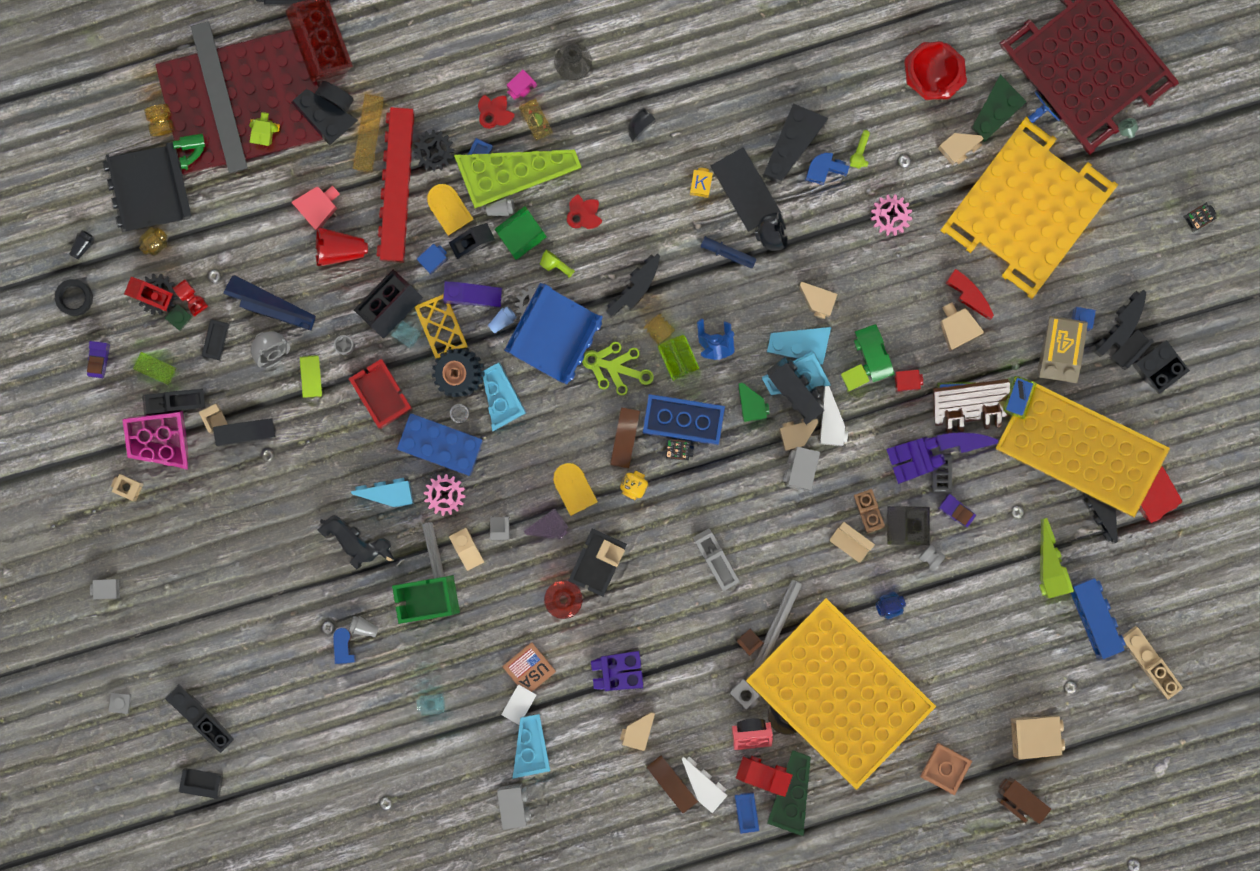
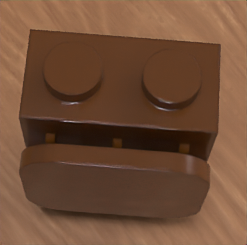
(1022, 801)

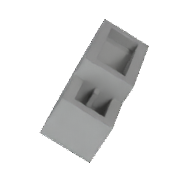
(716, 559)

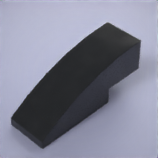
(173, 401)
(244, 432)

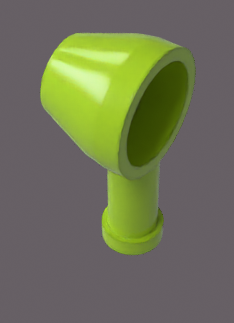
(551, 261)

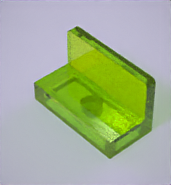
(678, 357)

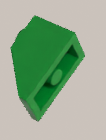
(752, 404)

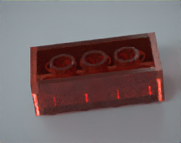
(319, 39)

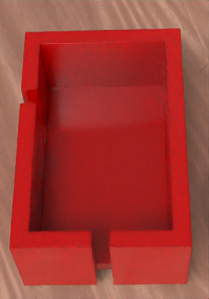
(380, 394)

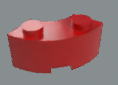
(764, 776)

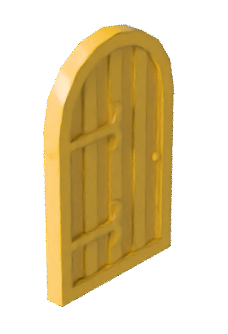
(448, 208)
(573, 488)

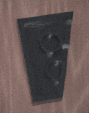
(323, 116)

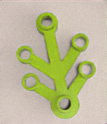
(615, 366)

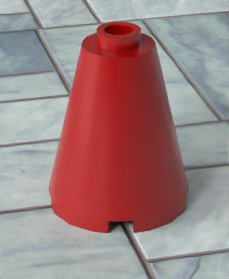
(338, 247)

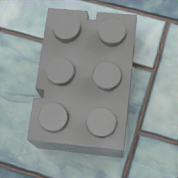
(802, 469)
(513, 806)

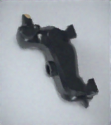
(353, 544)

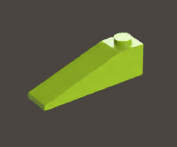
(1053, 576)

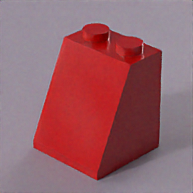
(1160, 498)

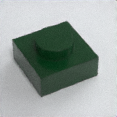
(178, 317)

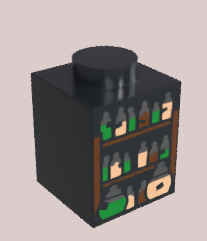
(1200, 217)
(679, 449)

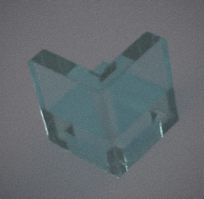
(406, 334)

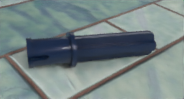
(728, 252)

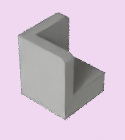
(499, 528)

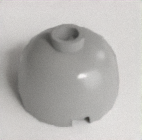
(269, 348)

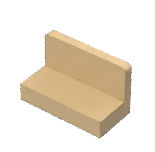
(851, 542)

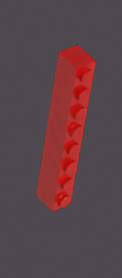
(397, 185)

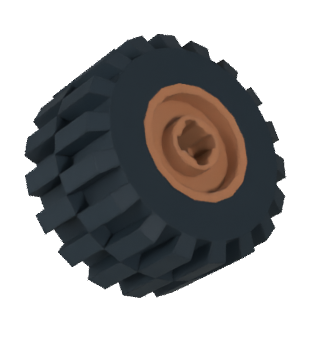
(458, 372)

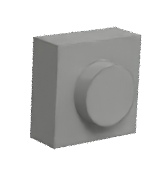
(119, 703)

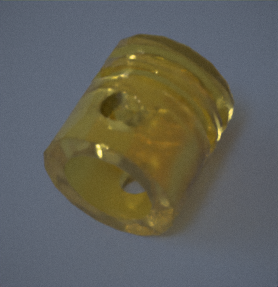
(659, 329)

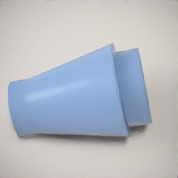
(502, 319)

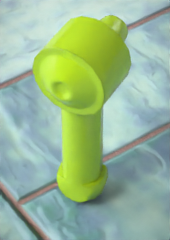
(857, 159)

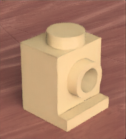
(118, 487)

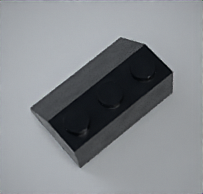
(388, 303)

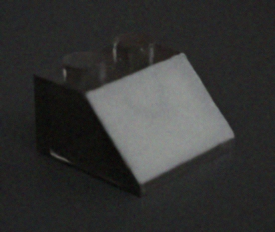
(908, 525)

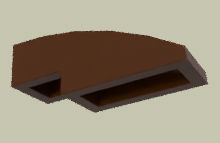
(625, 437)
(672, 784)

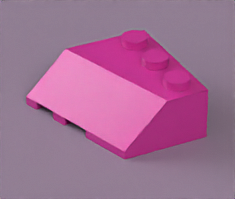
(157, 438)

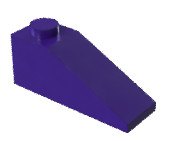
(471, 294)

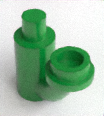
(190, 142)

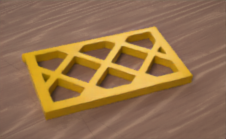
(432, 340)

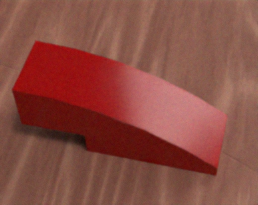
(970, 294)

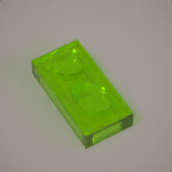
(154, 368)

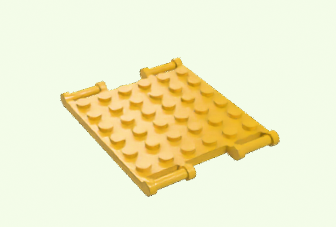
(1029, 207)

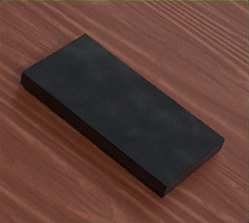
(744, 188)

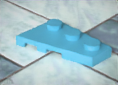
(799, 343)
(809, 367)
(501, 396)
(531, 749)

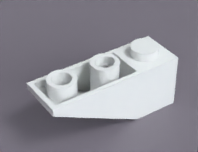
(706, 791)

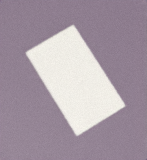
(518, 704)

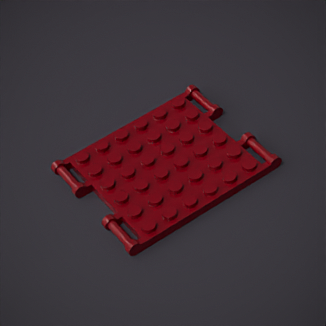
(1089, 66)

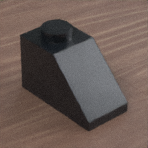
(471, 240)

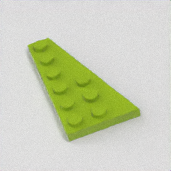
(504, 174)

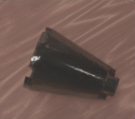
(573, 61)

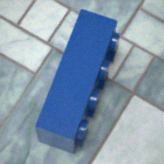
(683, 419)
(440, 444)
(1097, 619)

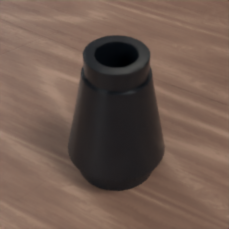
(81, 244)

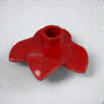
(496, 110)
(585, 211)

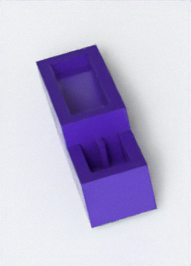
(964, 441)

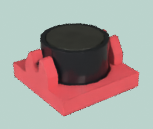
(752, 734)

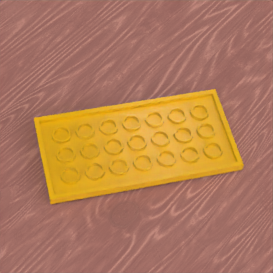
(1084, 450)

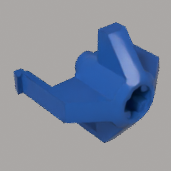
(716, 345)

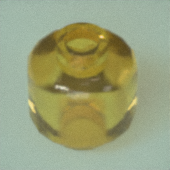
(153, 241)

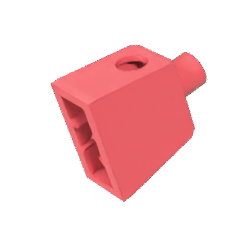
(317, 206)

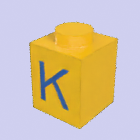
(701, 183)

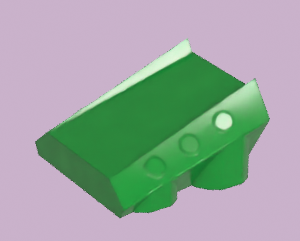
(520, 233)

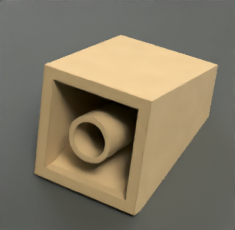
(1037, 737)

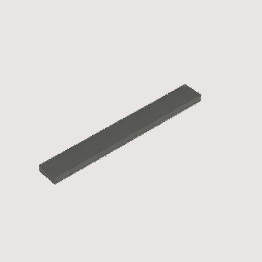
(219, 97)

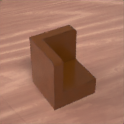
(749, 642)

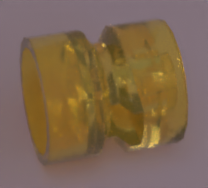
(159, 120)

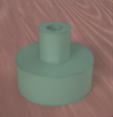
(1128, 127)

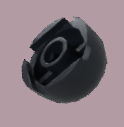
(771, 232)

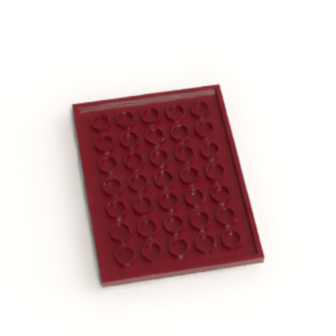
(259, 78)

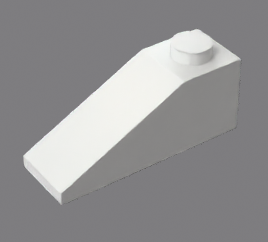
(832, 426)

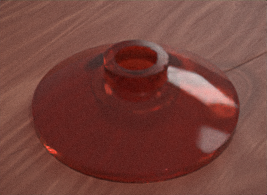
(559, 609)

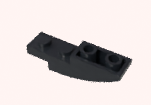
(641, 281)
(1128, 319)
(200, 718)

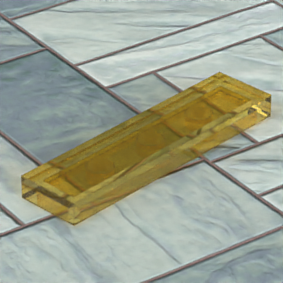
(368, 133)

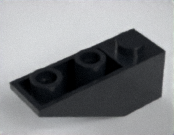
(1103, 515)

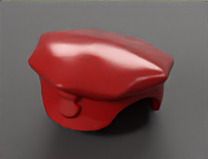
(935, 70)

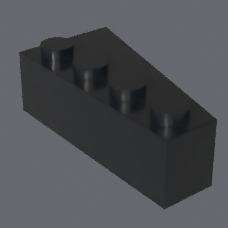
(796, 136)

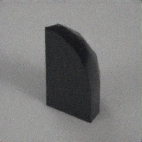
(640, 123)

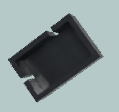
(592, 570)

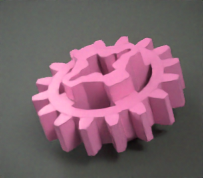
(882, 213)
(438, 487)

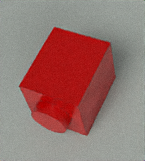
(908, 380)

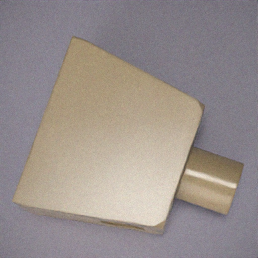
(959, 327)

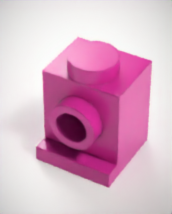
(520, 85)

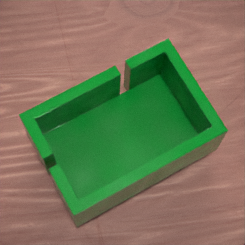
(426, 599)

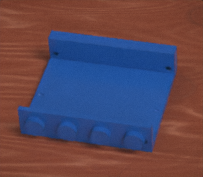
(553, 334)

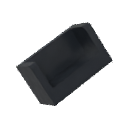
(201, 783)

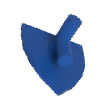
(1043, 109)

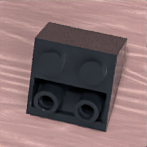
(1161, 367)

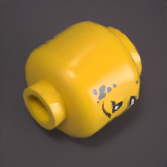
(634, 485)

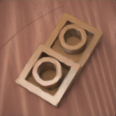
(869, 511)

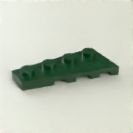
(790, 810)

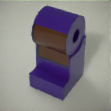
(97, 359)
(957, 511)

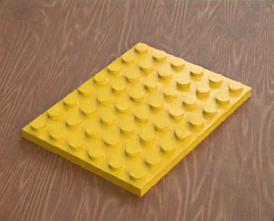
(840, 693)

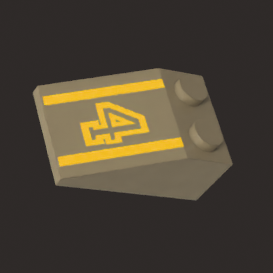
(1062, 349)

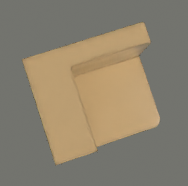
(213, 417)
(610, 553)

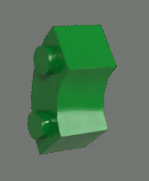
(874, 354)

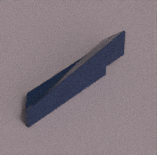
(267, 304)

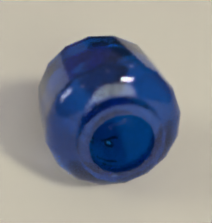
(890, 605)

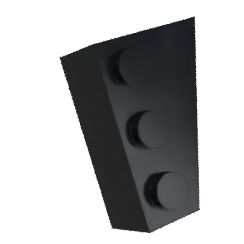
(796, 389)

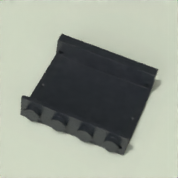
(147, 188)

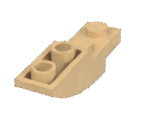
(1151, 663)

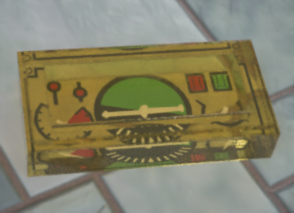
(535, 119)

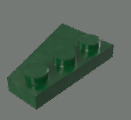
(998, 108)

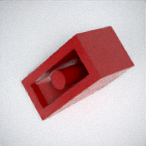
(148, 293)

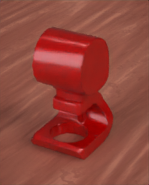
(186, 292)

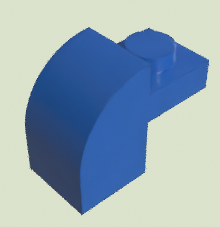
(821, 165)

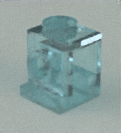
(438, 708)

